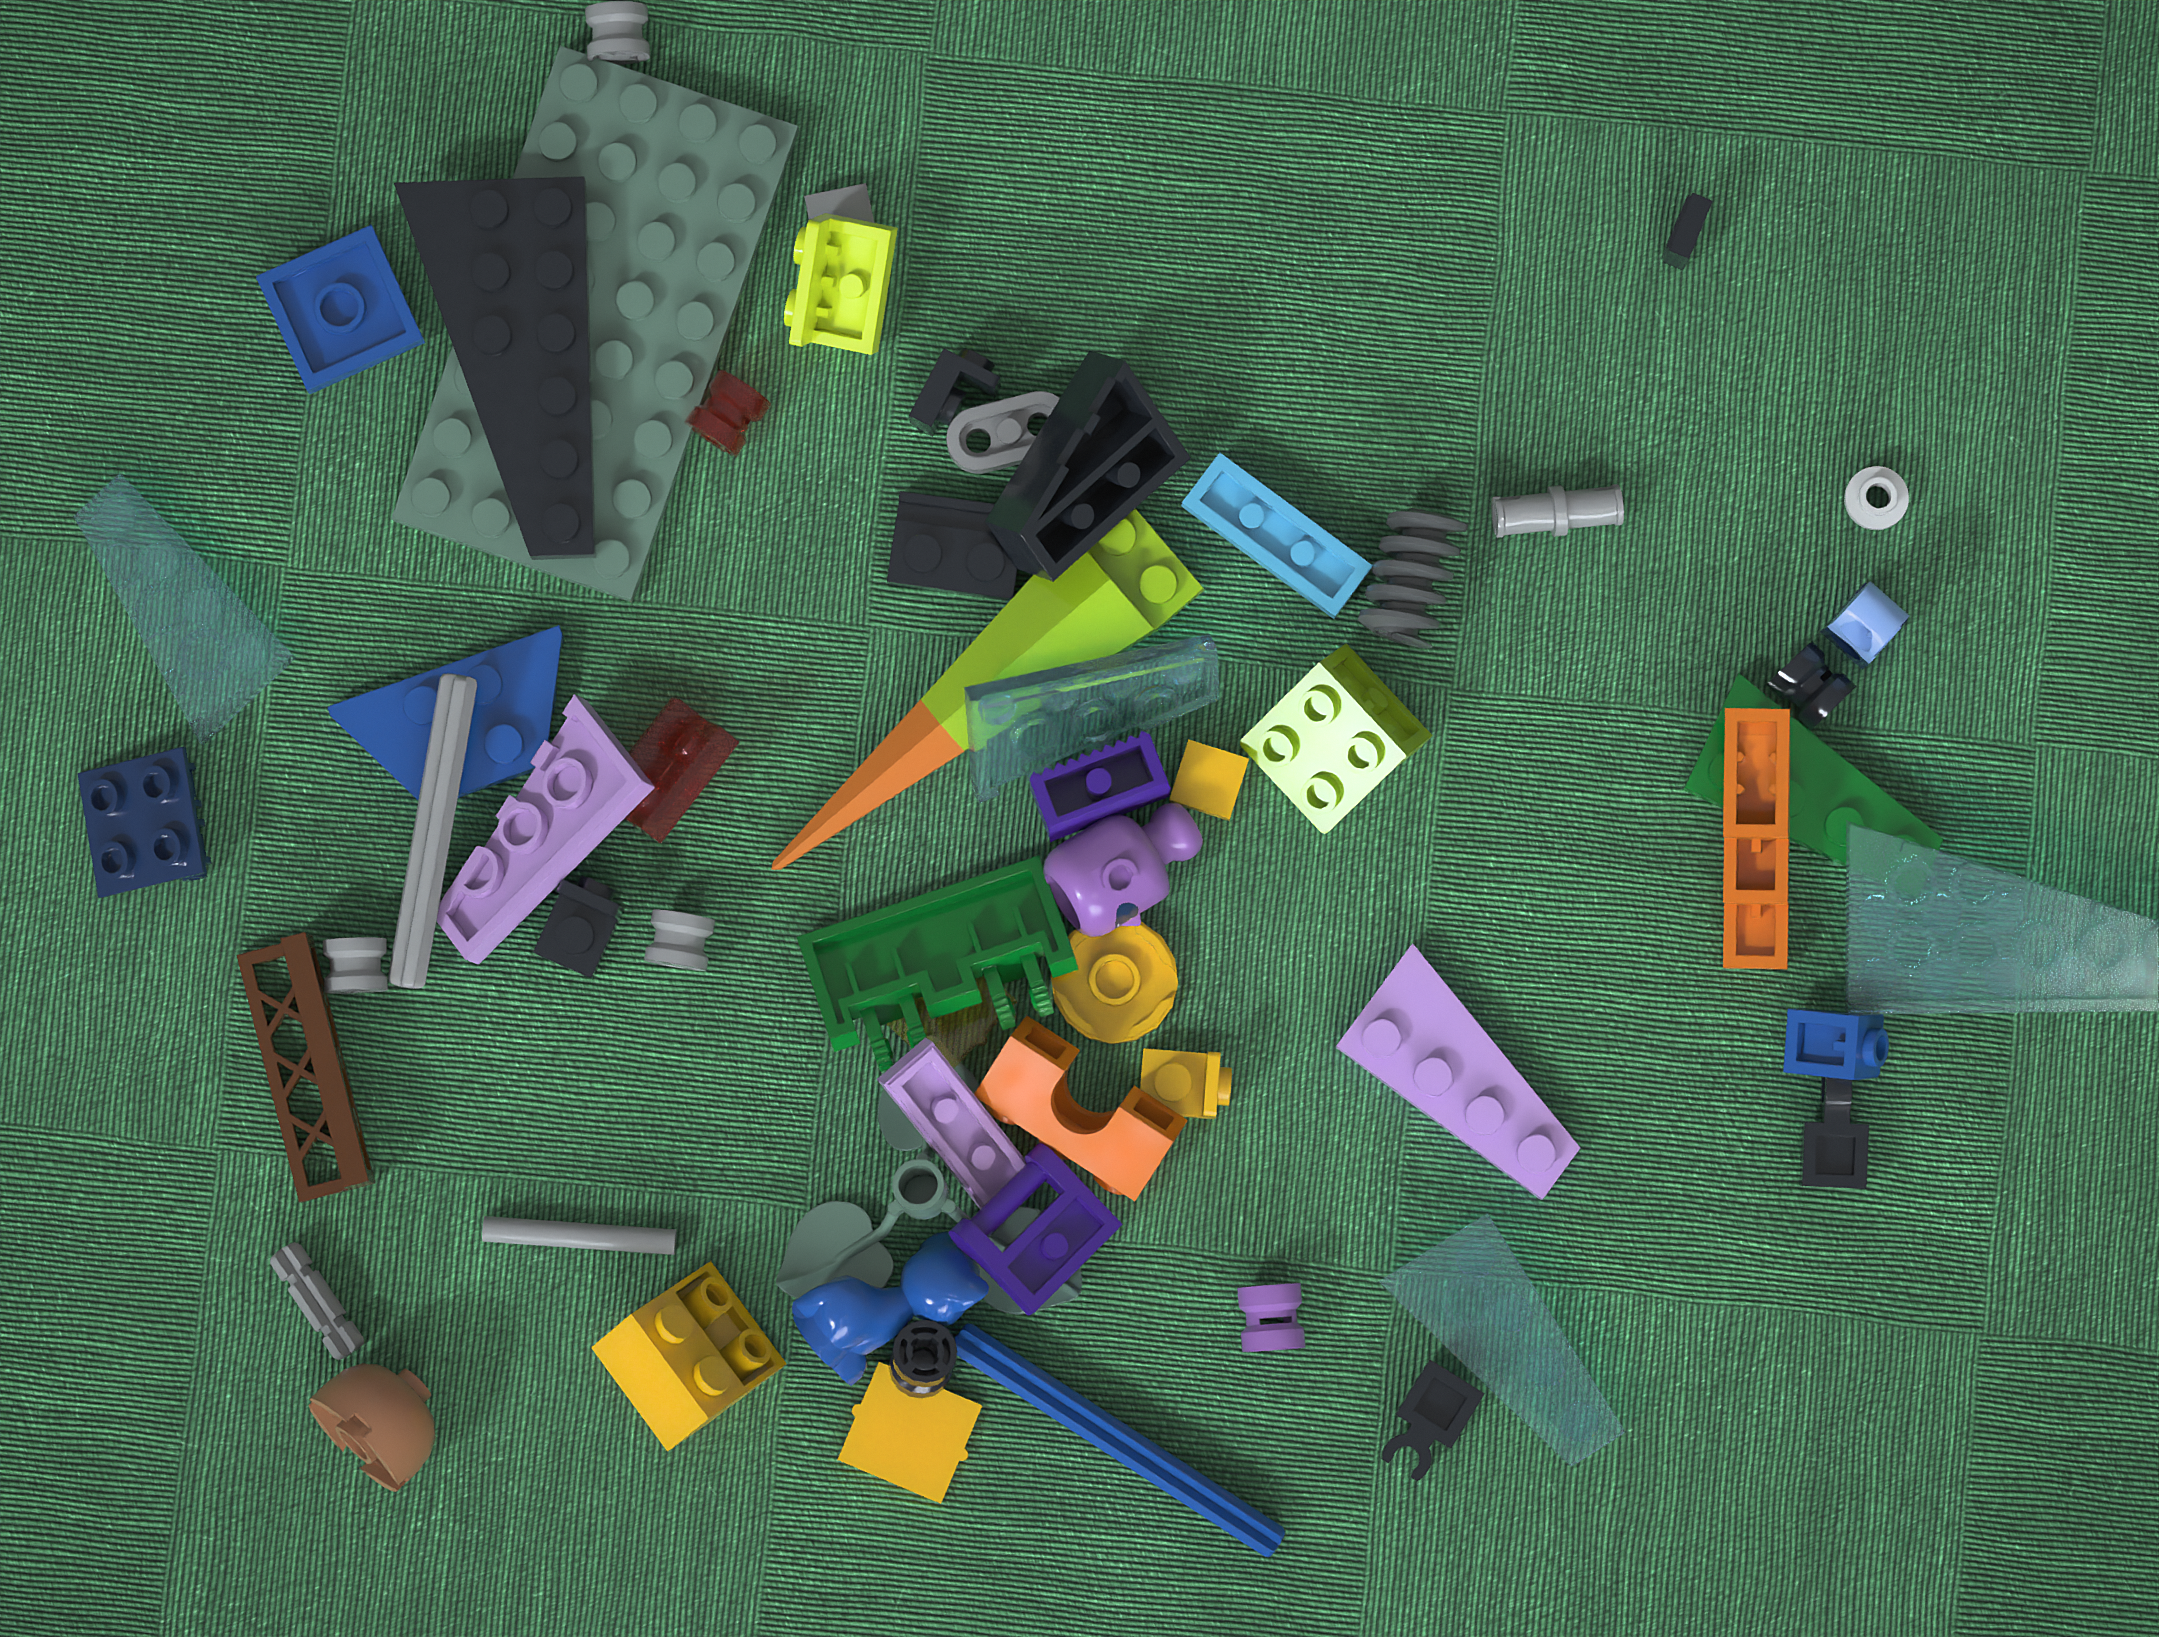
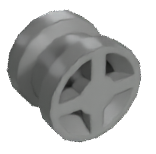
(618, 32)
(679, 940)
(355, 965)

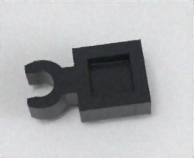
(1436, 1410)

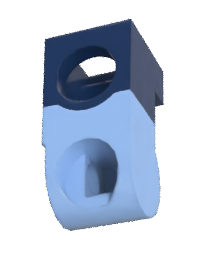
(1865, 624)

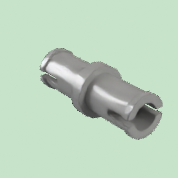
(1557, 510)

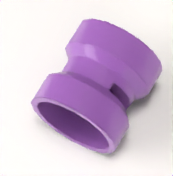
(1271, 1302)

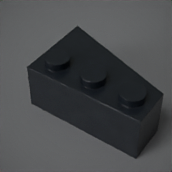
(1085, 469)

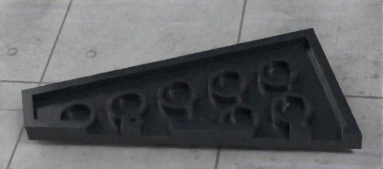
(516, 308)

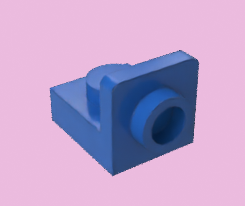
(1835, 1044)

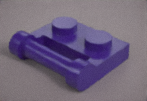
(1051, 1244)

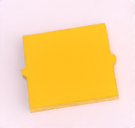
(908, 1437)

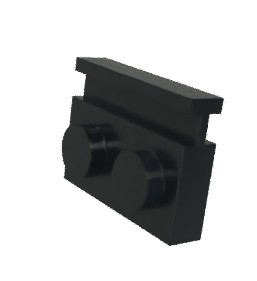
(949, 549)

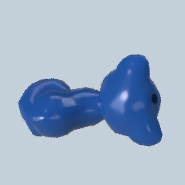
(854, 1318)

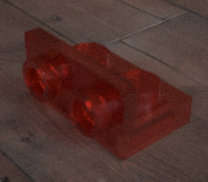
(679, 758)

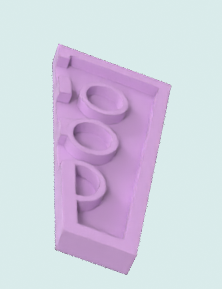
(563, 811)
(1448, 1067)

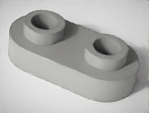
(1006, 427)

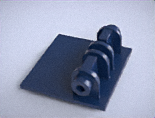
(143, 822)

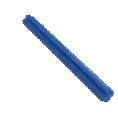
(1118, 1440)

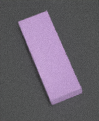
(952, 1121)

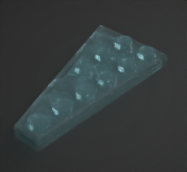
(1975, 939)

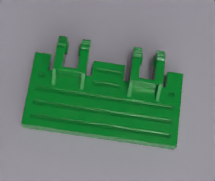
(935, 952)

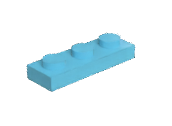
(1276, 535)

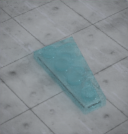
(191, 622)
(1052, 713)
(1498, 1327)

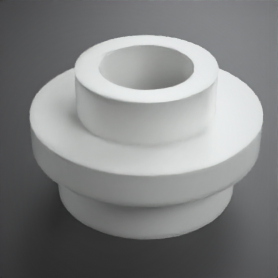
(1867, 515)

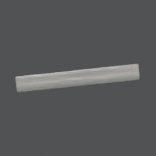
(579, 1235)

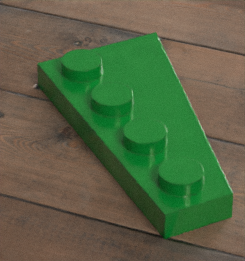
(1822, 786)

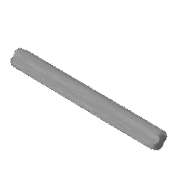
(432, 830)

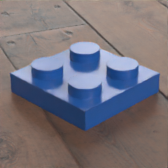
(340, 309)

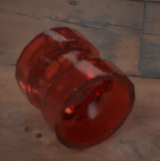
(727, 413)

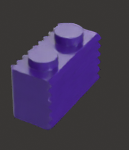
(1099, 786)

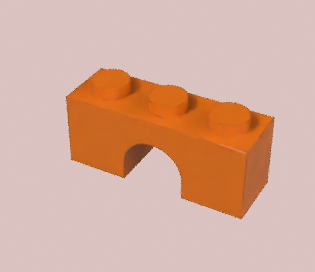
(1032, 1090)

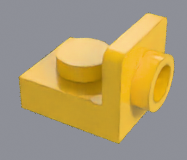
(1186, 1081)

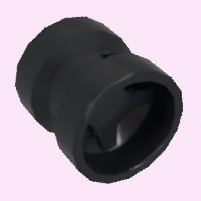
(1811, 685)
(915, 1369)

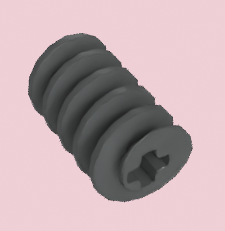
(1410, 575)

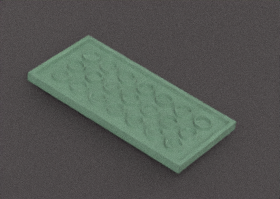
(672, 234)

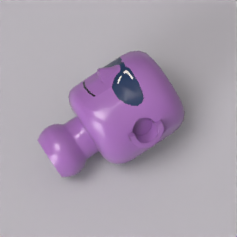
(1119, 868)

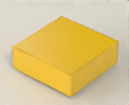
(1209, 780)

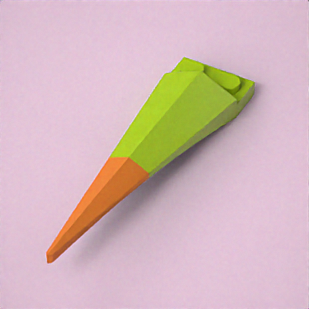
(1093, 610)

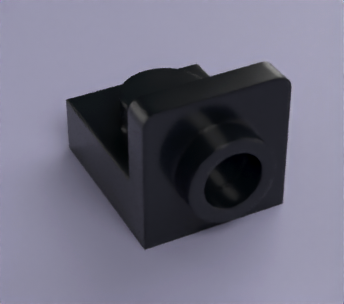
(940, 396)
(580, 926)

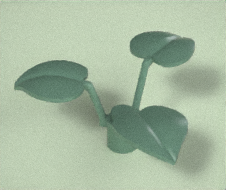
(840, 1237)

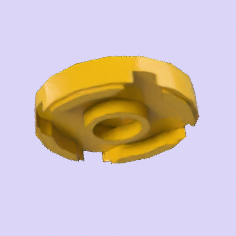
(1121, 984)

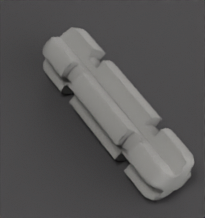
(316, 1301)

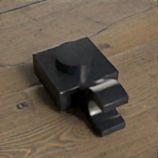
(1834, 1149)

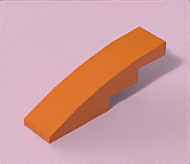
(1756, 838)

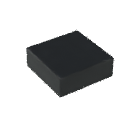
(1686, 231)

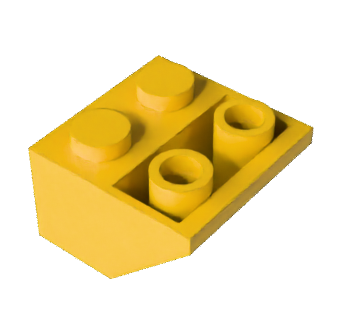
(688, 1355)

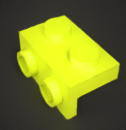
(840, 283)

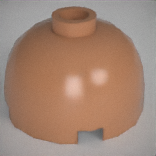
(379, 1420)

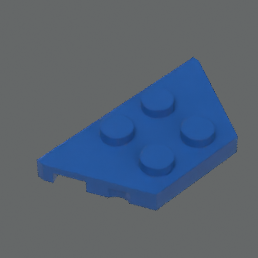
(507, 722)

